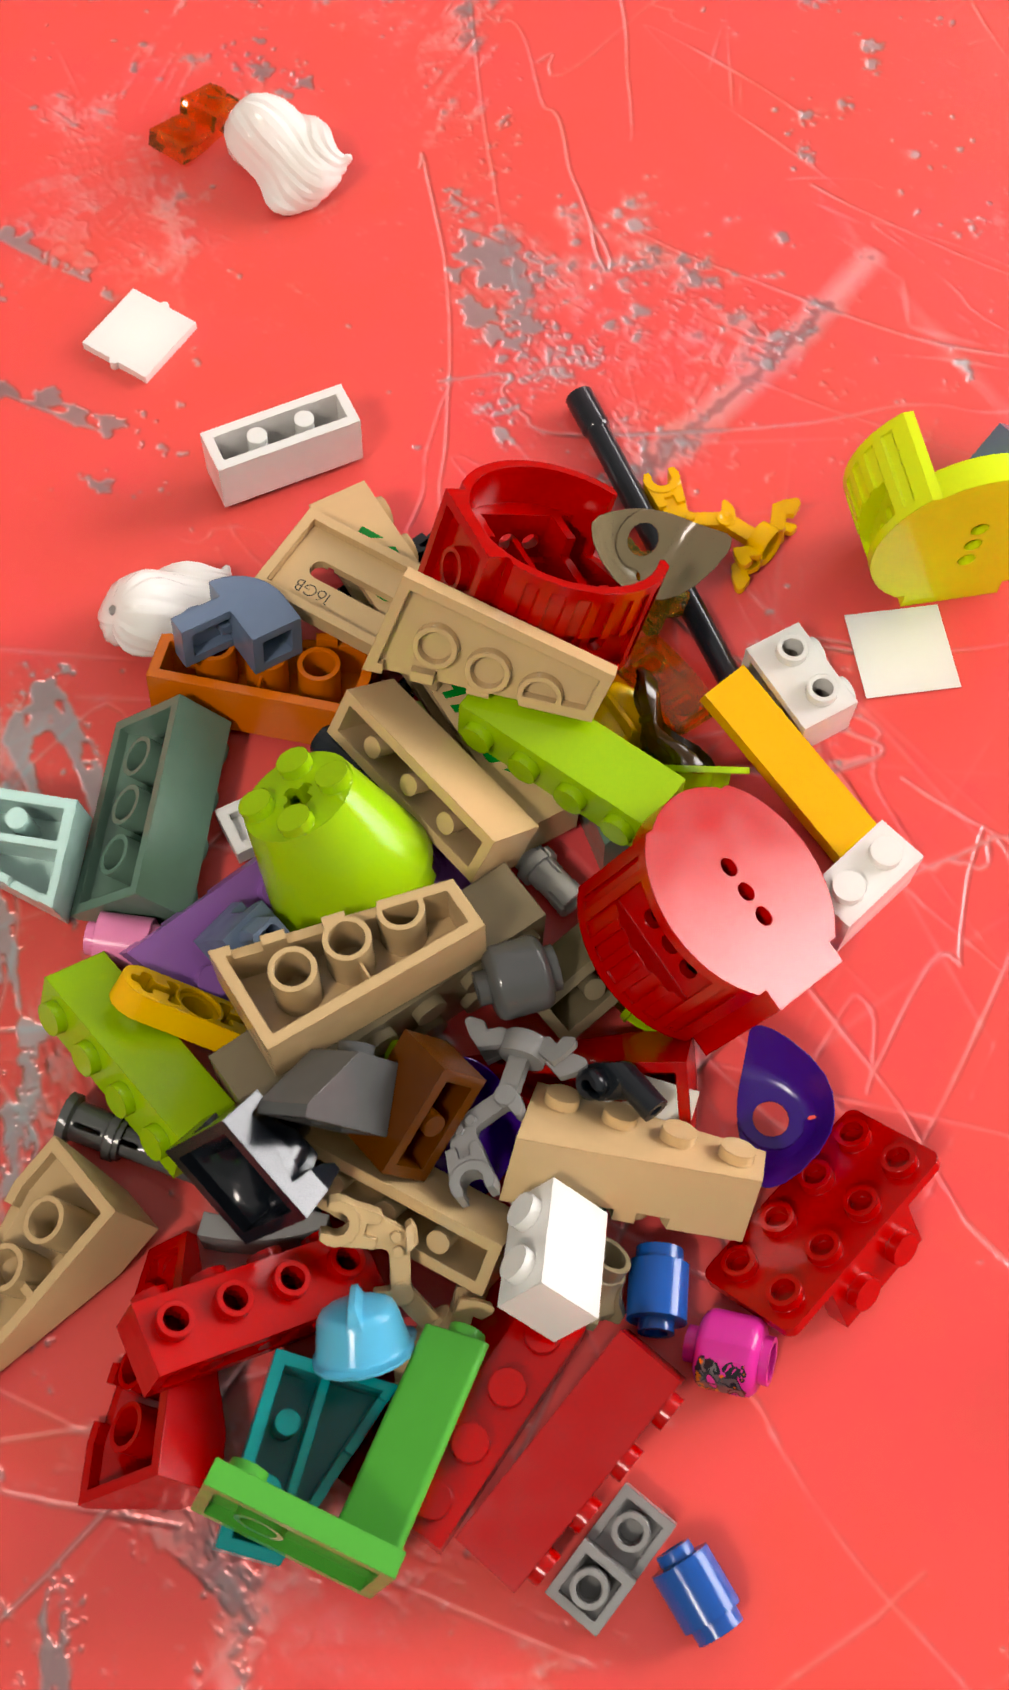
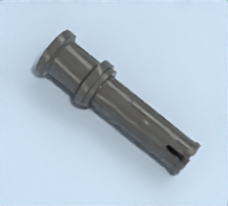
(103, 1132)

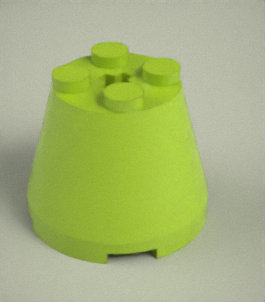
(331, 839)

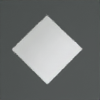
(902, 651)

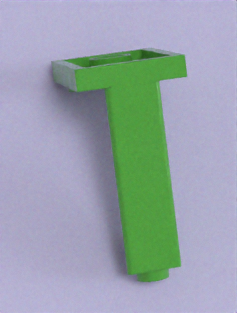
(369, 1536)

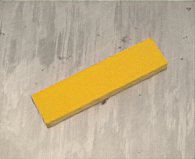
(788, 763)

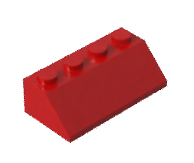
(501, 1402)

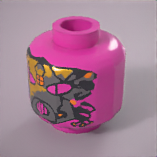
(730, 1352)

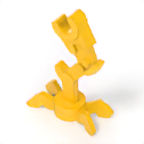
(759, 542)

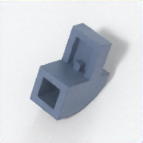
(241, 615)

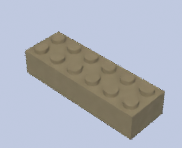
(507, 914)

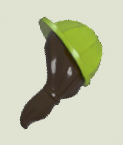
(671, 748)

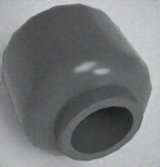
(518, 977)

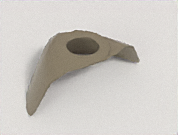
(685, 545)

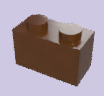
(427, 1107)

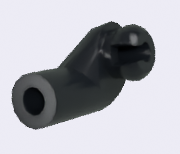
(620, 1082)

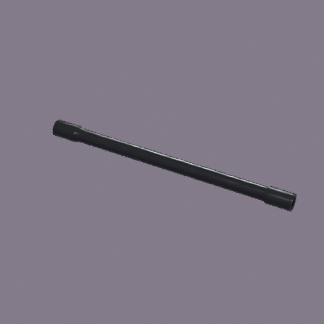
(596, 429)

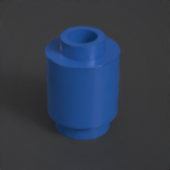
(658, 1290)
(697, 1592)

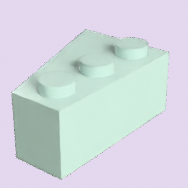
(42, 849)

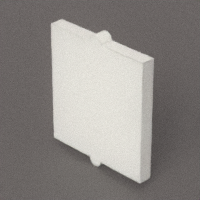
(139, 335)

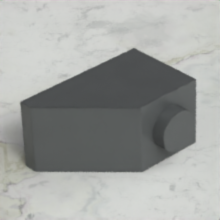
(336, 1091)

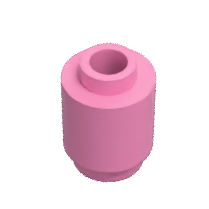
(116, 932)

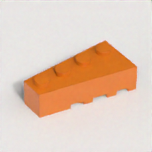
(280, 702)

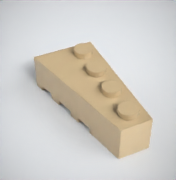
(348, 970)
(635, 1165)

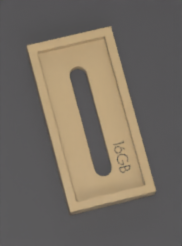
(326, 544)

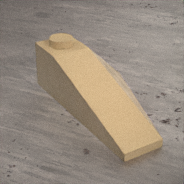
(61, 1243)

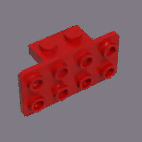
(830, 1229)

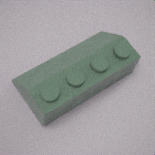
(153, 812)

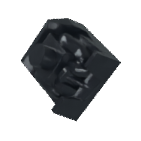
(253, 1168)

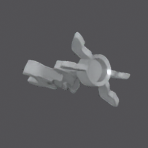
(522, 1051)

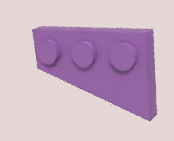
(171, 946)

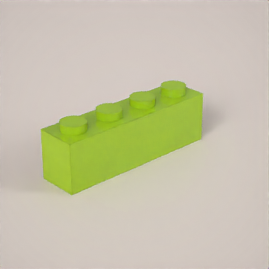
(573, 760)
(139, 1069)

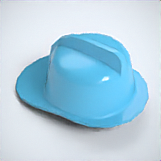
(361, 1337)

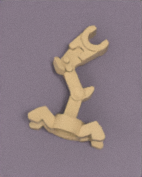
(372, 1230)

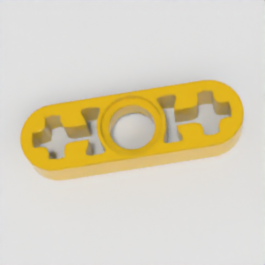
(176, 1007)

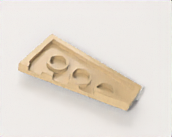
(471, 645)

